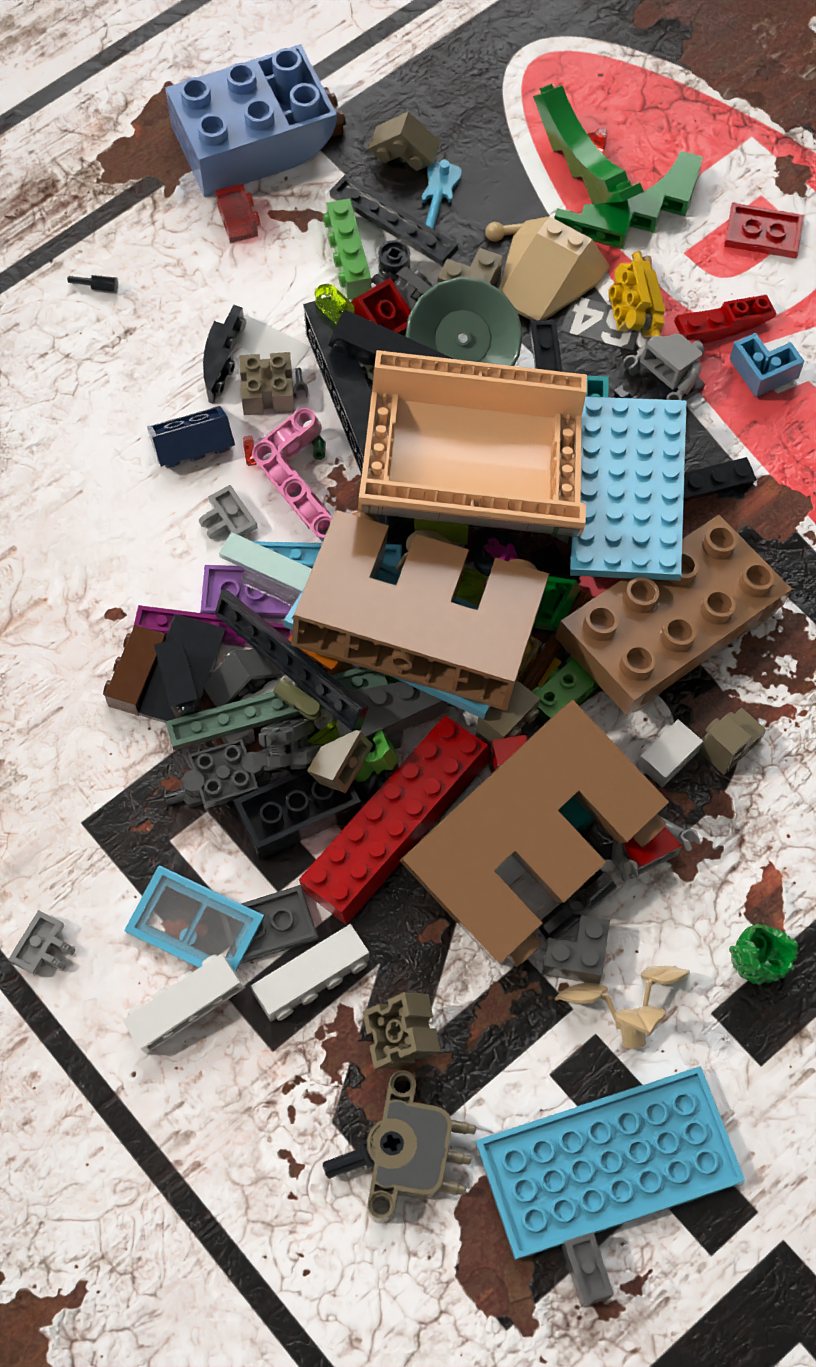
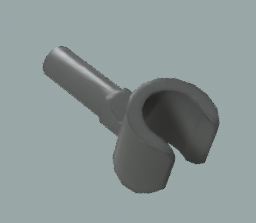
(300, 385)

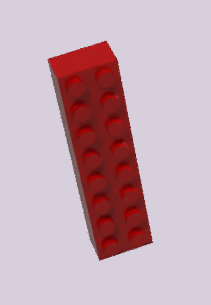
(395, 819)

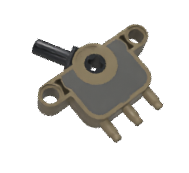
(420, 1157)

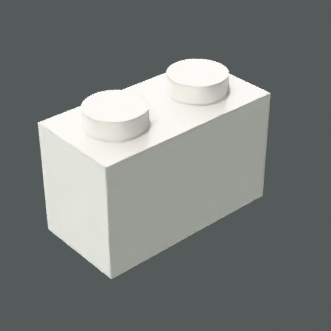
(669, 752)

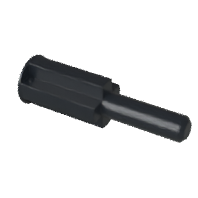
(96, 282)

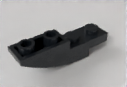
(218, 351)

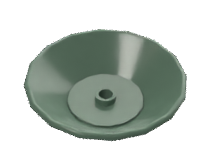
(469, 309)

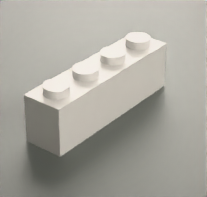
(310, 973)
(182, 1003)

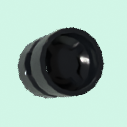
(391, 258)

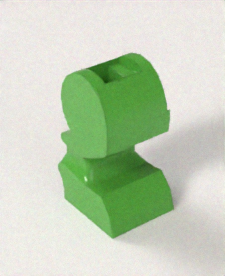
(381, 759)

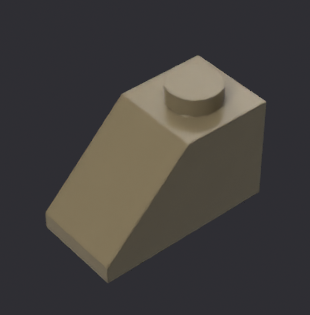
(340, 761)

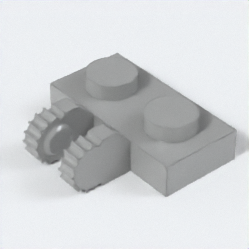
(231, 511)
(37, 942)

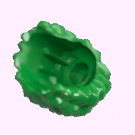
(763, 954)

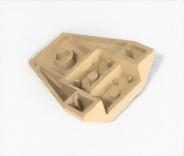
(550, 268)

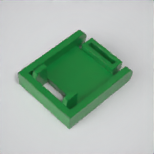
(556, 602)

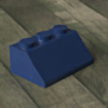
(191, 436)

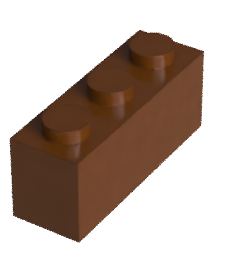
(133, 670)

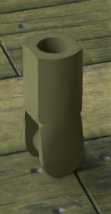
(297, 699)

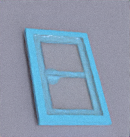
(192, 920)

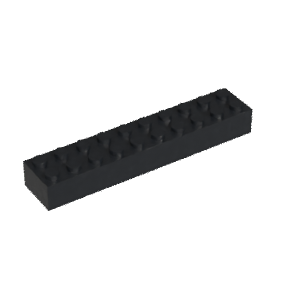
(350, 396)

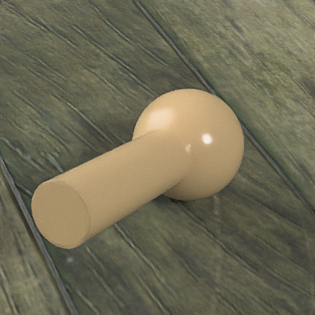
(496, 231)

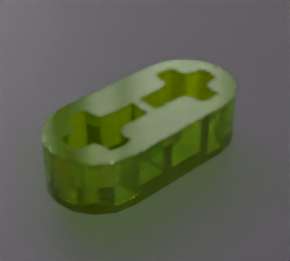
(338, 301)

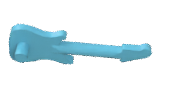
(442, 180)

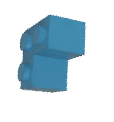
(765, 369)

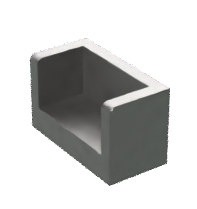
(587, 1269)

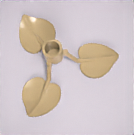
(631, 1021)

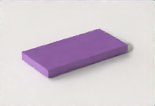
(227, 577)

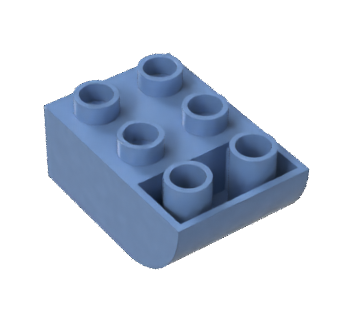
(251, 119)

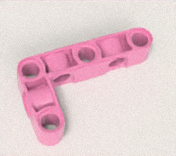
(284, 444)

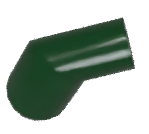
(319, 447)

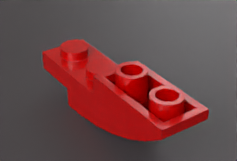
(728, 320)

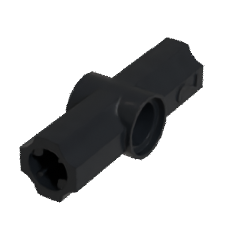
(590, 894)

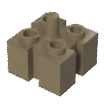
(266, 383)
(401, 1031)

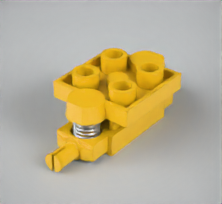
(637, 298)

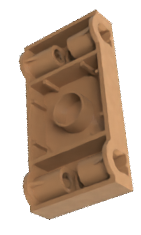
(657, 631)

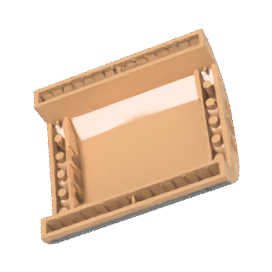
(474, 444)

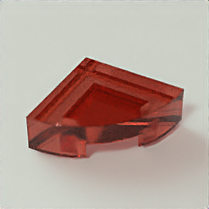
(599, 138)
(248, 448)

